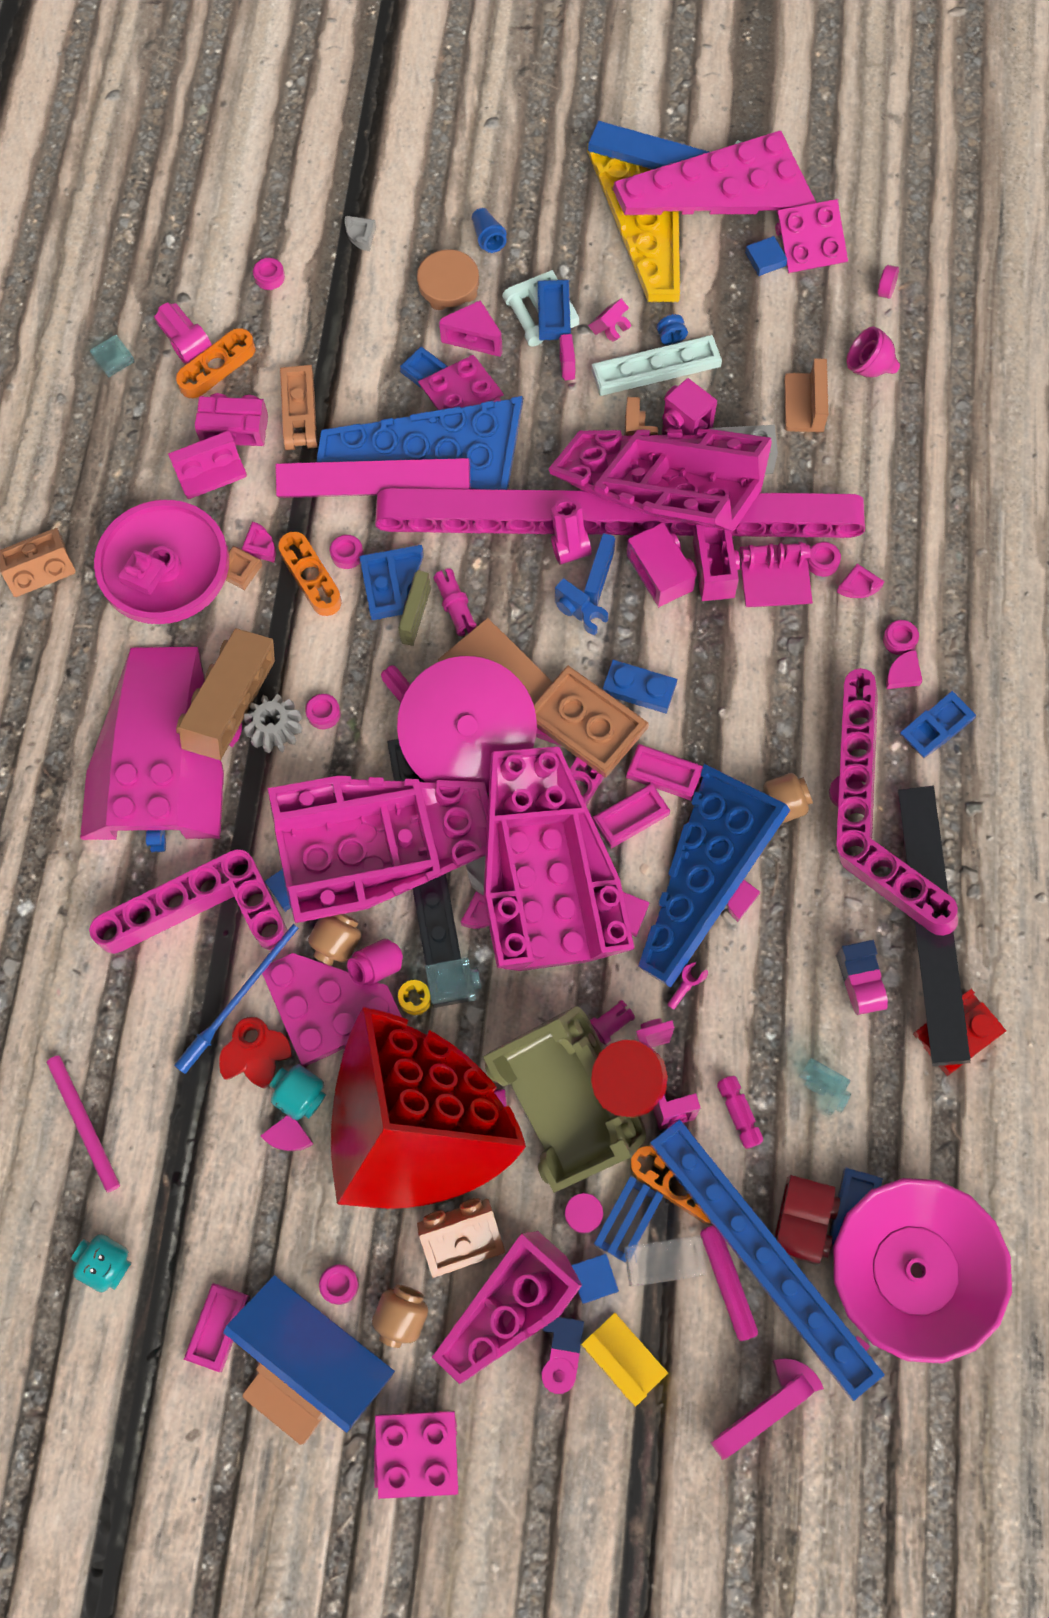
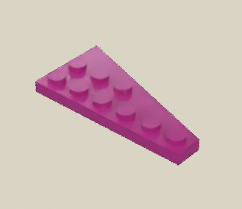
(725, 181)

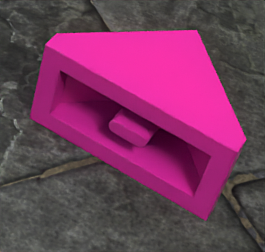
(472, 329)

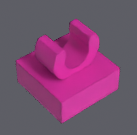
(609, 318)
(142, 572)

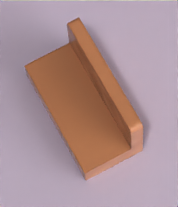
(807, 399)
(282, 1405)

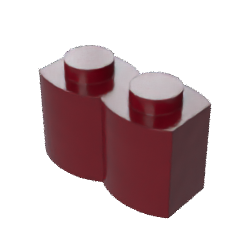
(805, 1219)

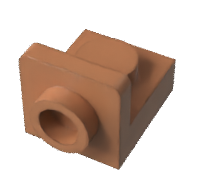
(635, 418)

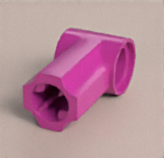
(185, 337)
(570, 535)

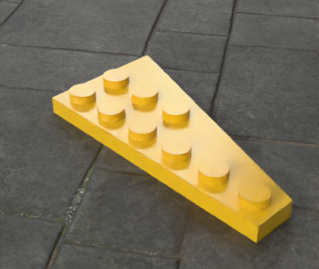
(649, 239)

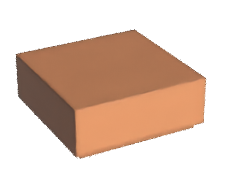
(242, 567)

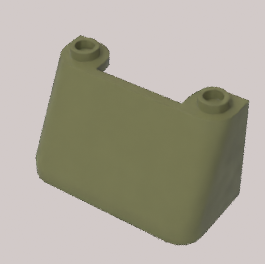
(553, 1082)

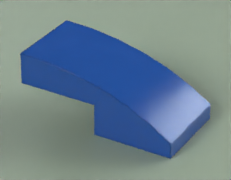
(938, 724)

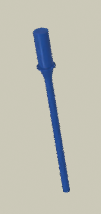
(204, 1039)

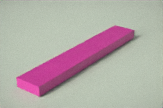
(369, 477)

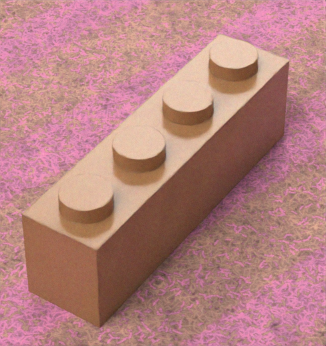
(226, 694)

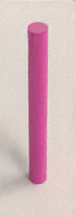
(83, 1124)

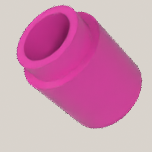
(375, 962)

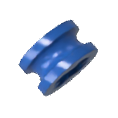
(672, 329)

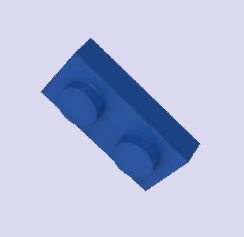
(640, 686)

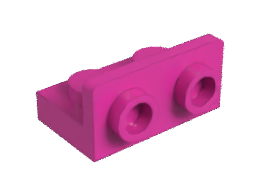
(207, 465)

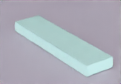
(656, 365)

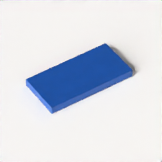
(309, 1353)

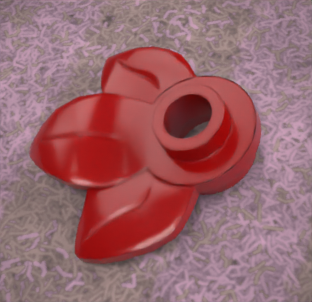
(254, 1057)

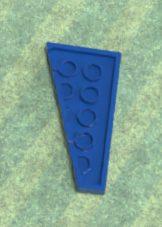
(476, 432)
(712, 858)

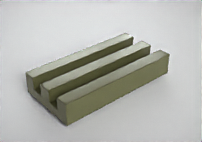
(414, 608)

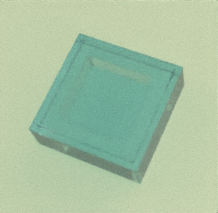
(112, 356)

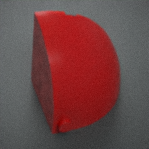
(414, 1118)

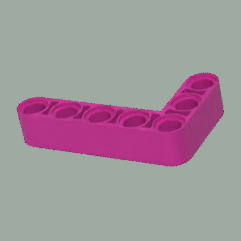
(193, 903)

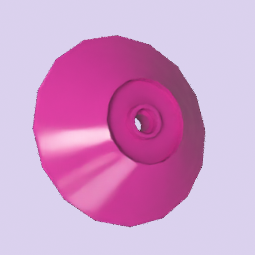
(961, 1260)

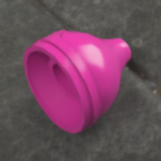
(872, 354)

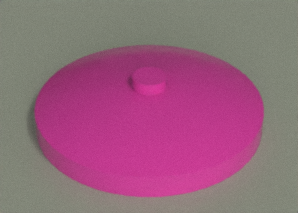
(182, 539)
(460, 716)

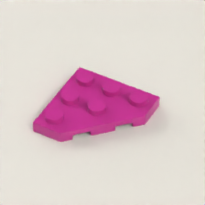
(320, 1004)

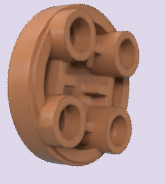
(448, 279)

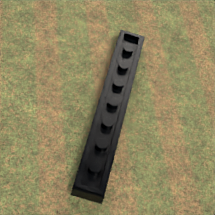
(431, 898)
(936, 952)

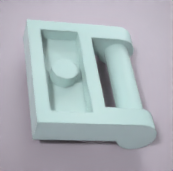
(513, 297)

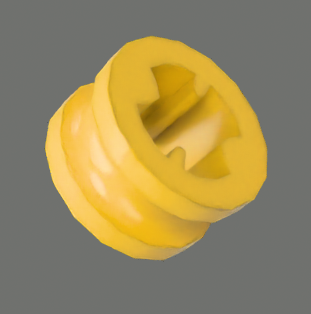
(420, 988)

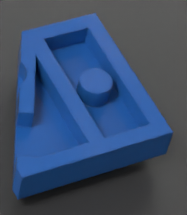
(389, 579)

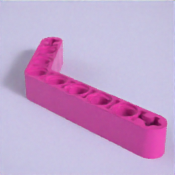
(862, 802)

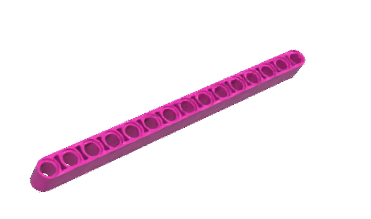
(531, 513)

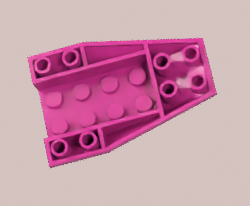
(546, 869)

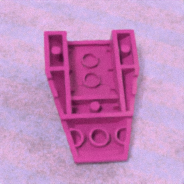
(672, 476)
(138, 765)
(372, 839)

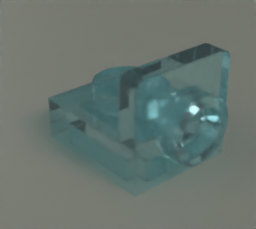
(452, 981)
(823, 1080)

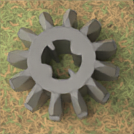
(270, 735)

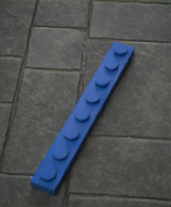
(767, 1261)

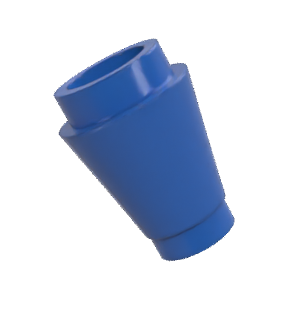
(489, 231)

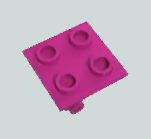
(812, 235)
(461, 385)
(776, 574)
(416, 1454)

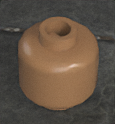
(792, 793)
(334, 938)
(400, 1316)

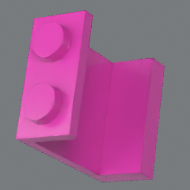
(684, 1108)

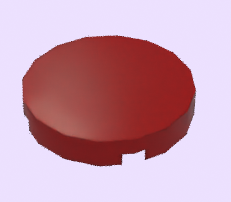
(629, 1078)

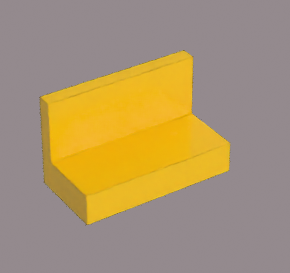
(624, 1359)

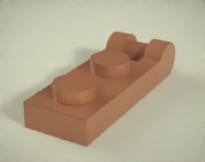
(298, 406)

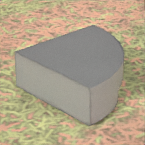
(360, 231)

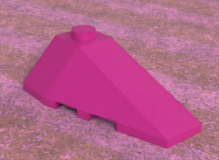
(516, 1301)

